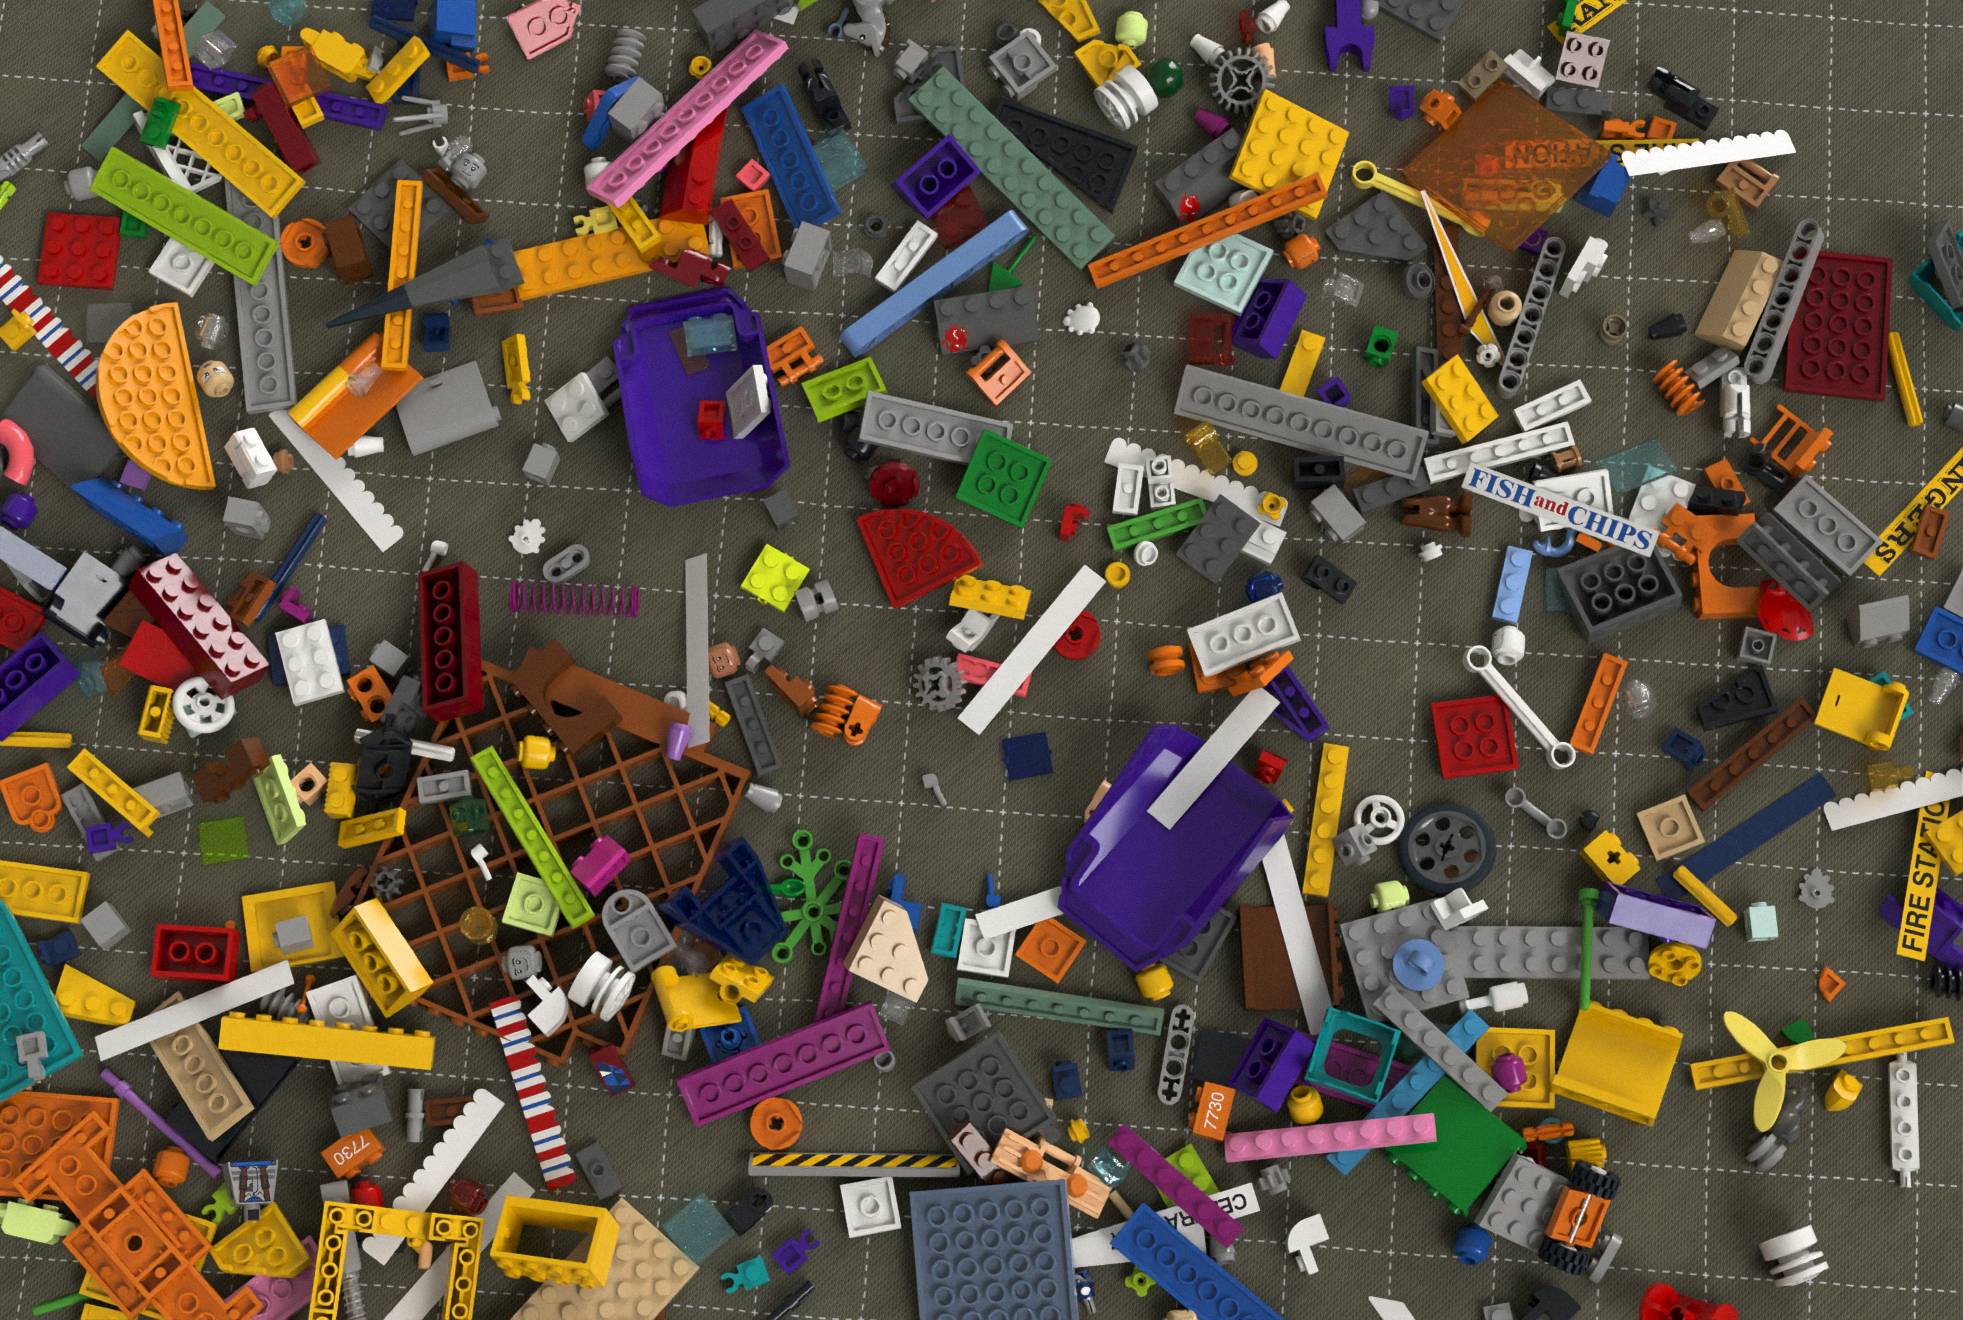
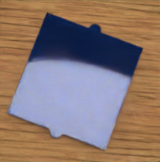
(395, 9)
(1027, 756)

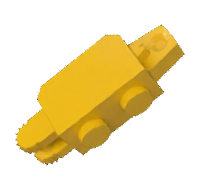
(337, 55)

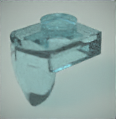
(91, 678)
(1108, 1169)

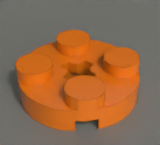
(292, 249)
(761, 1121)

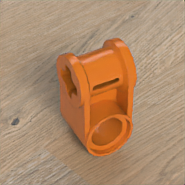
(862, 717)

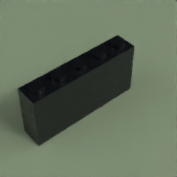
(258, 1076)

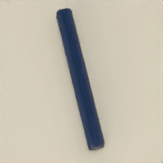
(435, 48)
(292, 559)

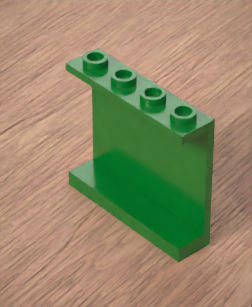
(1468, 1148)

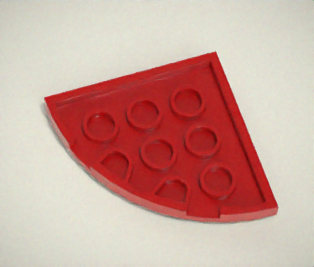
(915, 552)

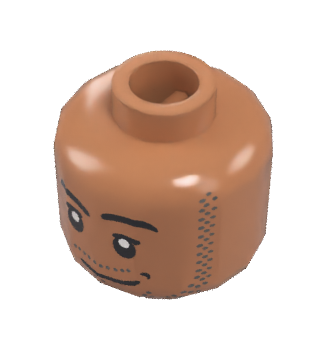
(723, 660)

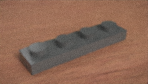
(1423, 364)
(753, 725)

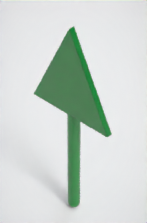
(1003, 279)

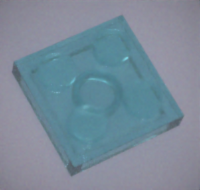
(839, 160)
(699, 1229)

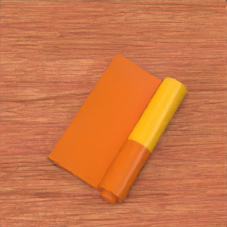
(336, 416)

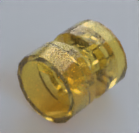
(479, 925)

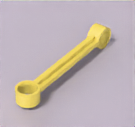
(1405, 193)

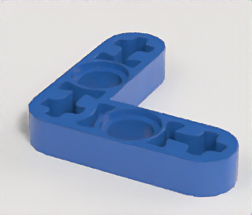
(600, 120)

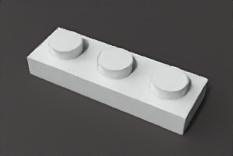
(906, 257)
(1551, 406)

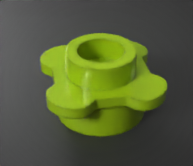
(1140, 1288)

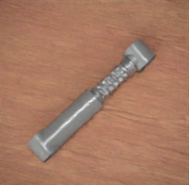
(339, 1192)

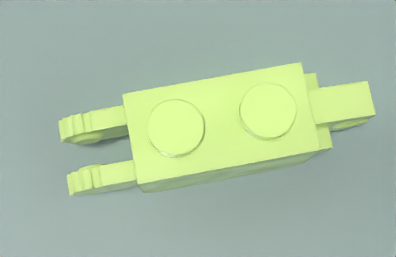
(34, 1223)

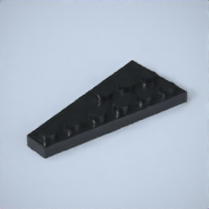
(1081, 155)

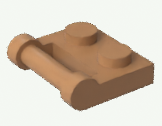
(1747, 188)

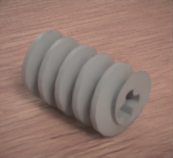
(623, 55)
(281, 1006)

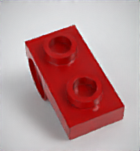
(1269, 767)

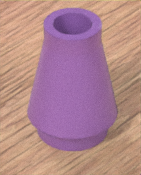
(677, 739)

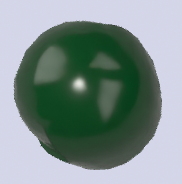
(1164, 77)

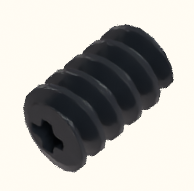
(1946, 981)

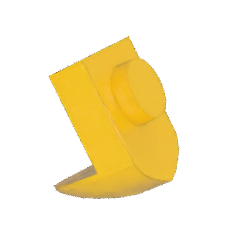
(1842, 1092)

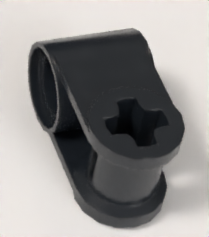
(744, 1213)

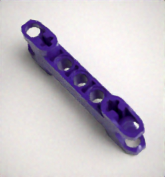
(1348, 35)

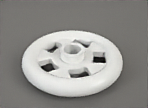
(193, 721)

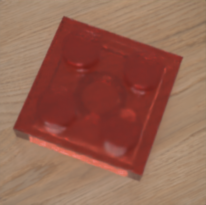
(959, 218)

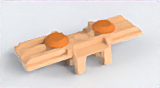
(1026, 1162)

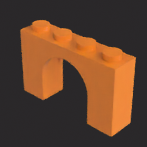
(1712, 597)

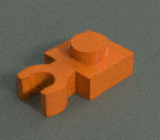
(456, 73)

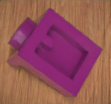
(297, 612)

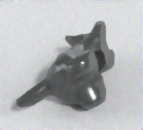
(1787, 1123)

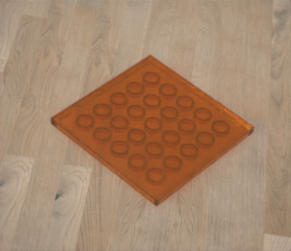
(1506, 165)

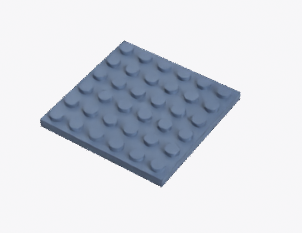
(995, 1252)

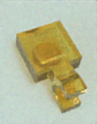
(1885, 777)

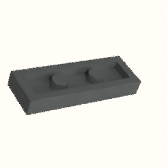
(1389, 491)

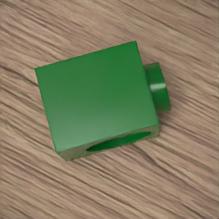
(1383, 337)

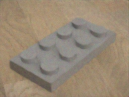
(1827, 526)

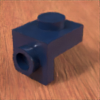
(436, 332)

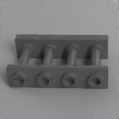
(1788, 561)

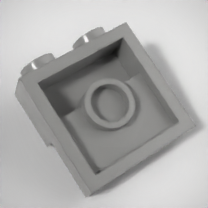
(1021, 65)

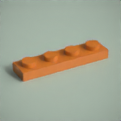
(1597, 704)

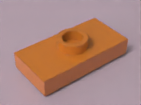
(1722, 476)

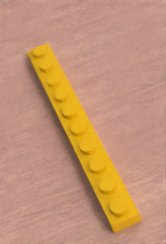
(1859, 1047)

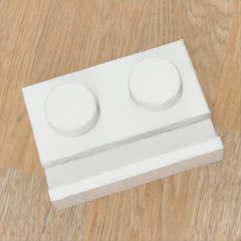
(1264, 542)

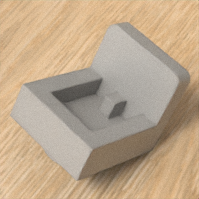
(967, 1023)

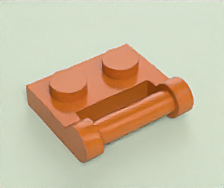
(1004, 378)

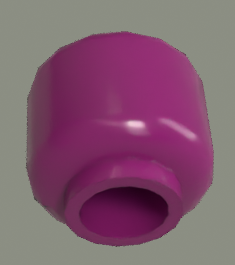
(1509, 1072)

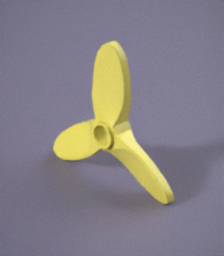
(1772, 1084)

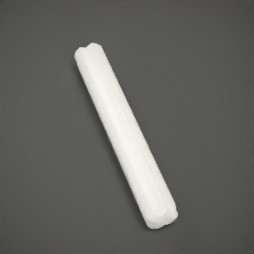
(420, 747)

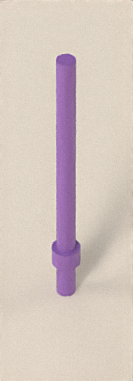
(124, 1090)

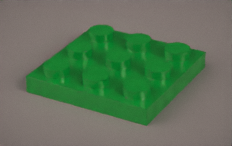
(1003, 478)

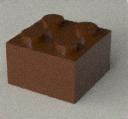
(347, 250)

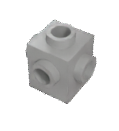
(1354, 845)

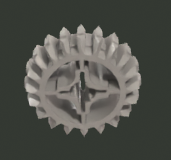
(1250, 72)

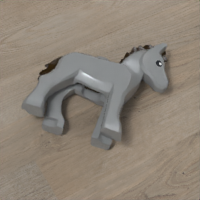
(875, 26)

